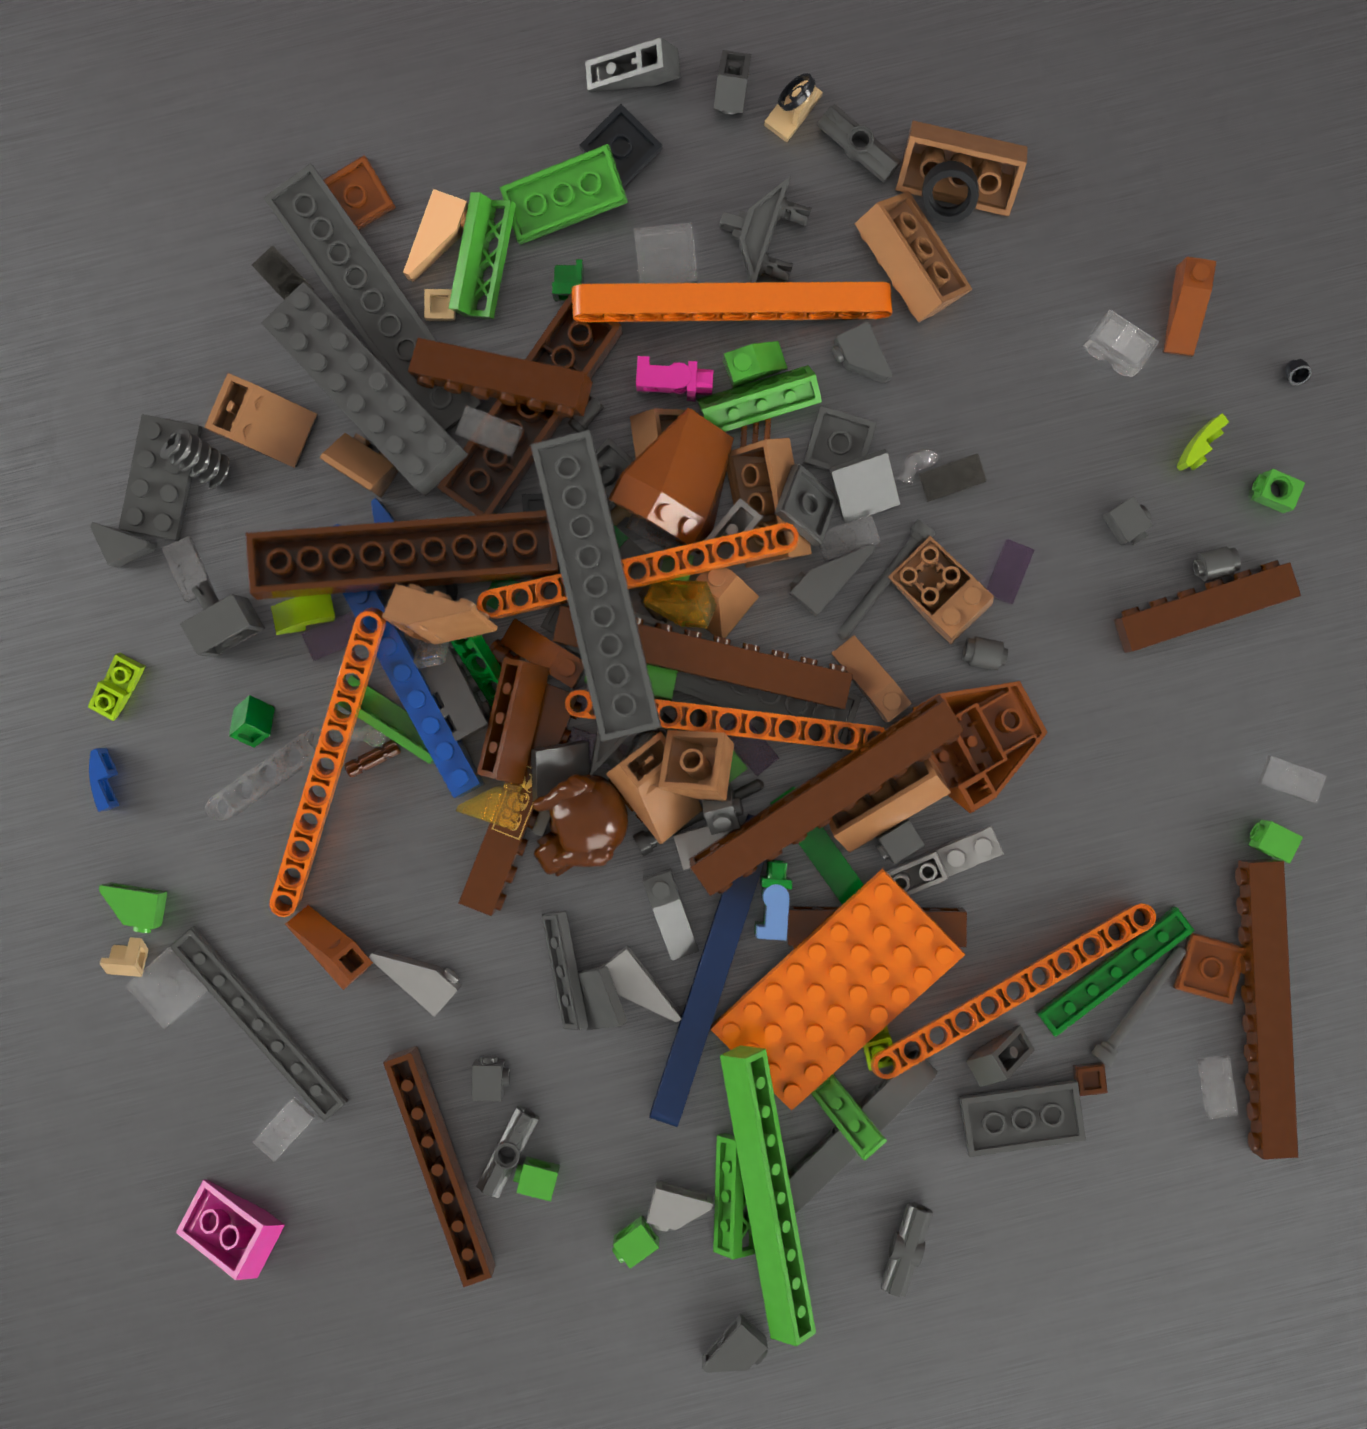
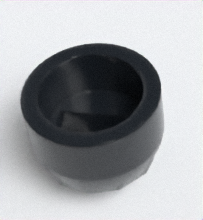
(1302, 369)

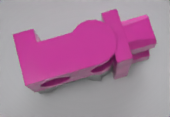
(674, 379)

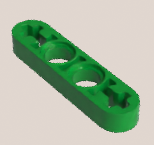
(482, 676)

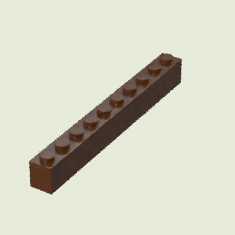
(732, 664)
(826, 795)
(1267, 1008)

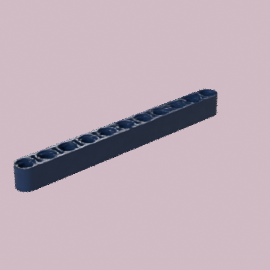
(703, 999)

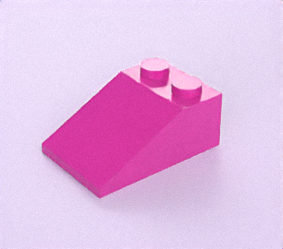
(230, 1231)

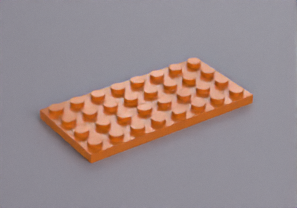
(840, 987)

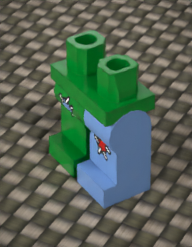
(776, 902)

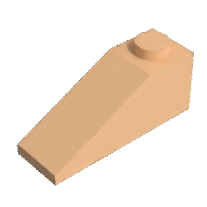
(438, 231)

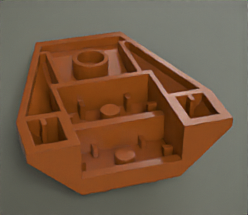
(678, 479)
(996, 741)

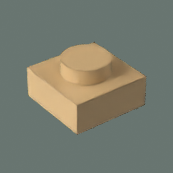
(437, 304)

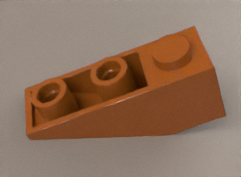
(329, 946)

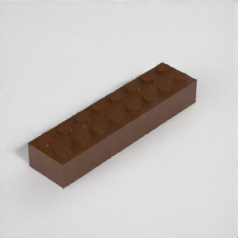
(488, 477)

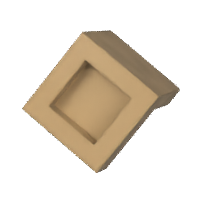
(126, 959)

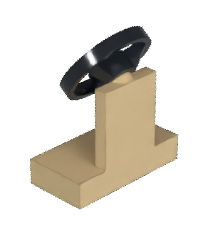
(793, 106)

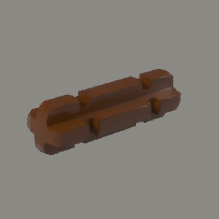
(372, 758)

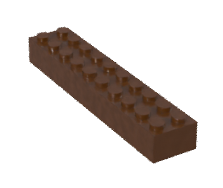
(401, 554)

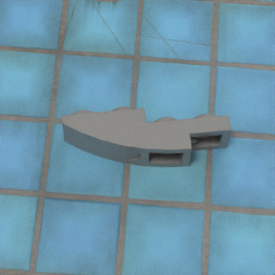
(947, 860)

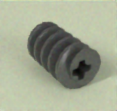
(197, 457)

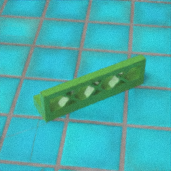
(476, 258)
(761, 399)
(389, 720)
(729, 1202)

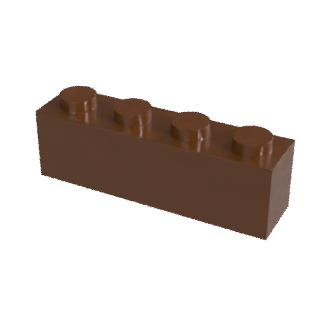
(513, 721)

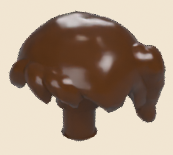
(588, 819)

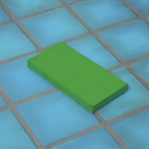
(565, 194)

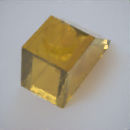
(682, 602)
(497, 805)

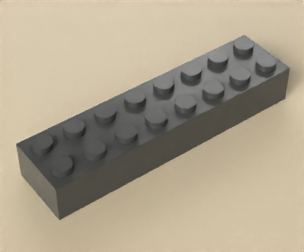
(364, 389)

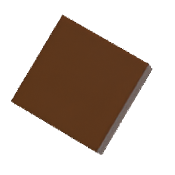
(1090, 1078)

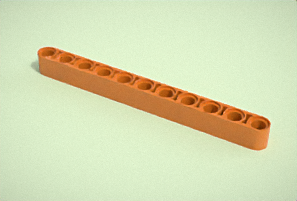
(731, 301)
(653, 574)
(742, 718)
(321, 776)
(1028, 988)

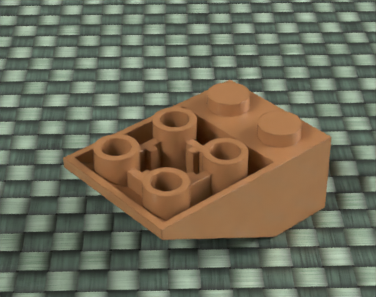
(260, 420)
(941, 590)
(434, 616)
(638, 782)

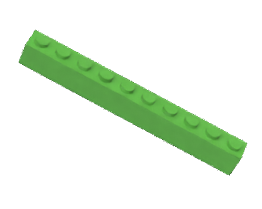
(768, 1194)

